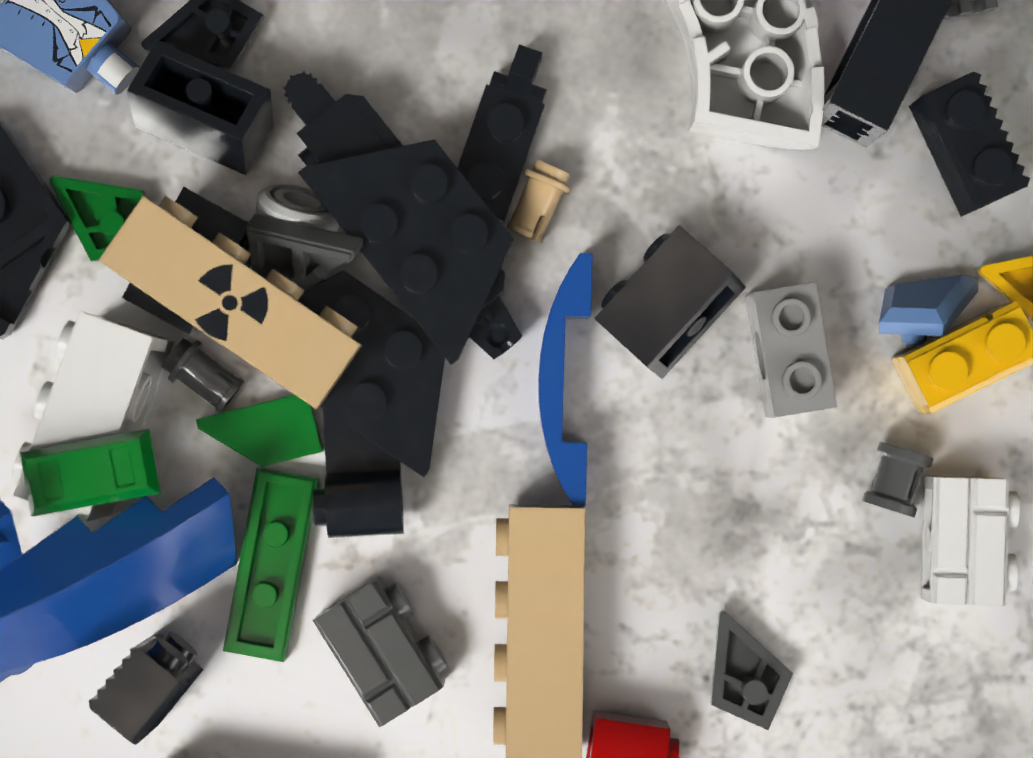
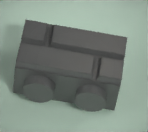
(382, 650)

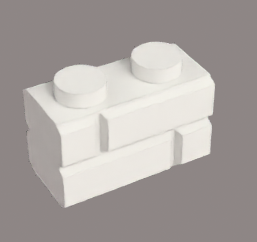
(968, 540)

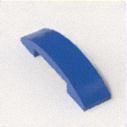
(571, 302)

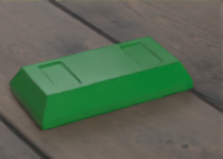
(90, 472)

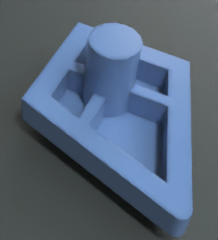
(925, 307)

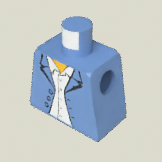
(69, 41)

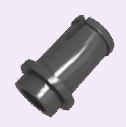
(201, 374)

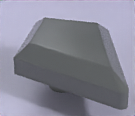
(746, 675)

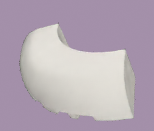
(754, 70)

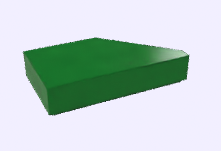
(267, 430)

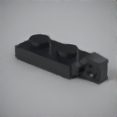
(504, 132)

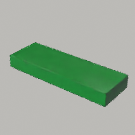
(270, 565)

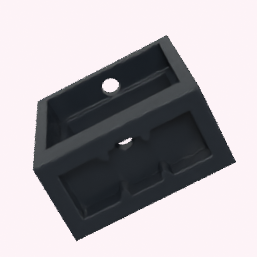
(880, 66)

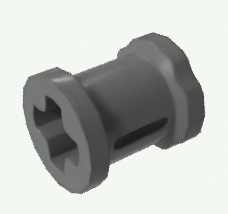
(897, 479)

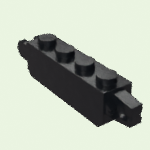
(354, 129)

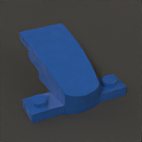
(99, 582)

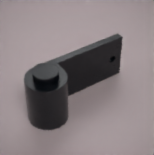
(360, 486)

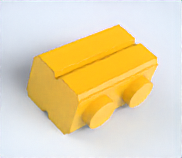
(966, 358)

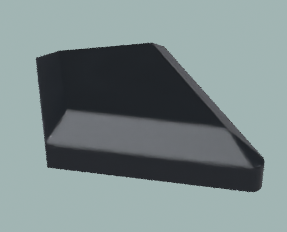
(209, 30)

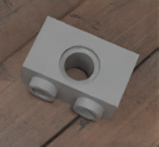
(791, 350)

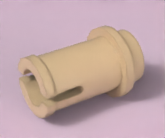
(539, 200)

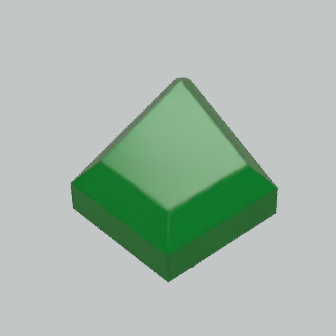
(95, 210)

